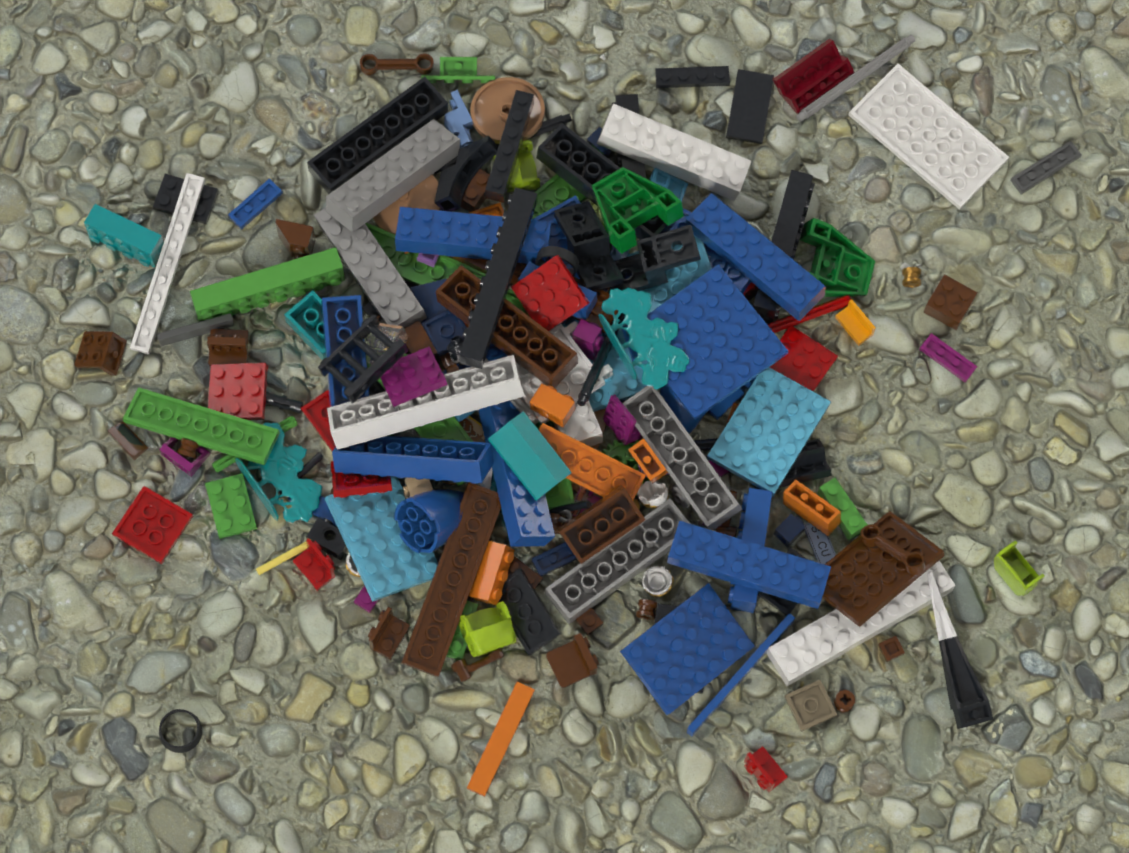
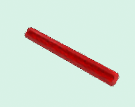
(816, 311)

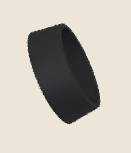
(185, 748)

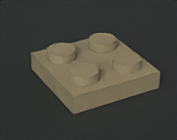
(810, 705)

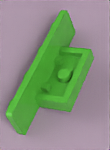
(459, 69)

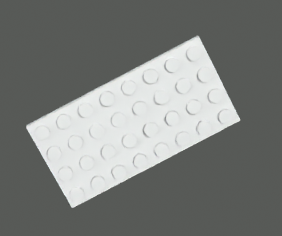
(928, 136)

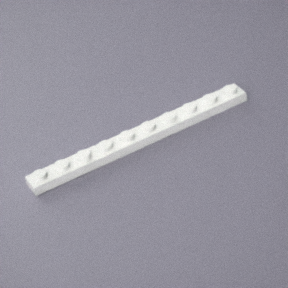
(167, 263)

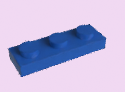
(255, 204)

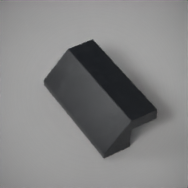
(809, 465)

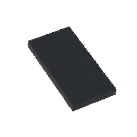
(750, 106)
(528, 613)

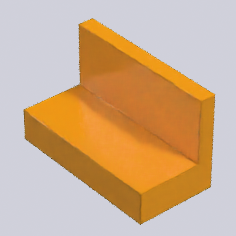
(855, 323)

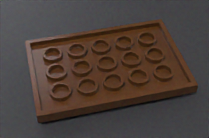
(868, 577)

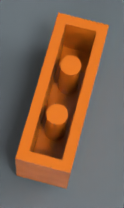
(811, 507)
(492, 573)

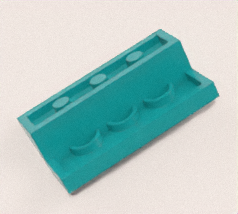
(529, 455)

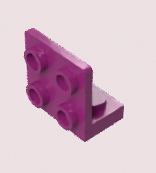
(621, 421)

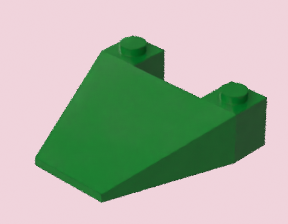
(631, 200)
(837, 260)

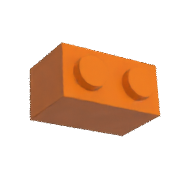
(552, 405)
(648, 461)

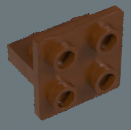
(227, 346)

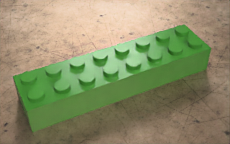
(269, 285)

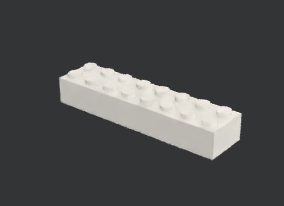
(674, 152)

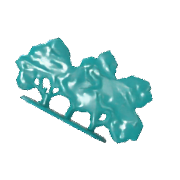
(647, 337)
(282, 472)

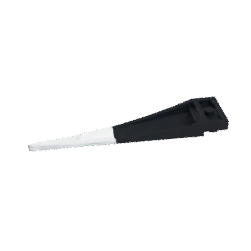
(963, 688)

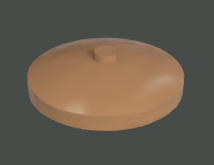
(493, 102)
(419, 197)

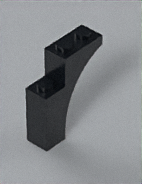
(456, 178)

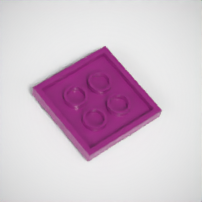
(413, 377)

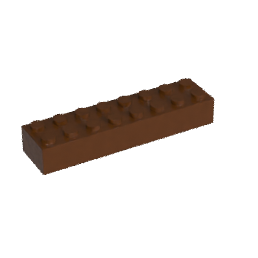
(515, 332)

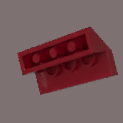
(813, 76)

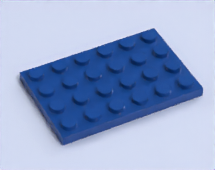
(687, 649)

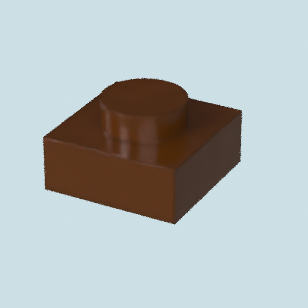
(589, 621)
(891, 648)

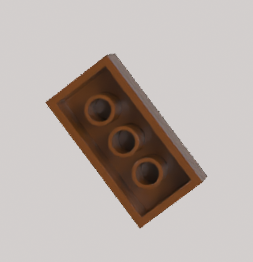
(601, 524)

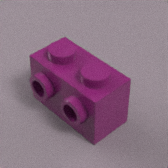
(588, 338)

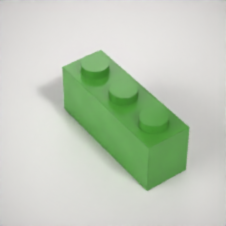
(851, 519)

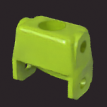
(525, 170)
(1016, 570)
(487, 630)

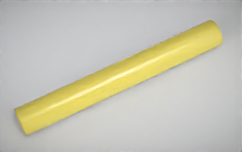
(282, 558)

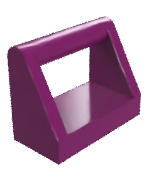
(189, 468)

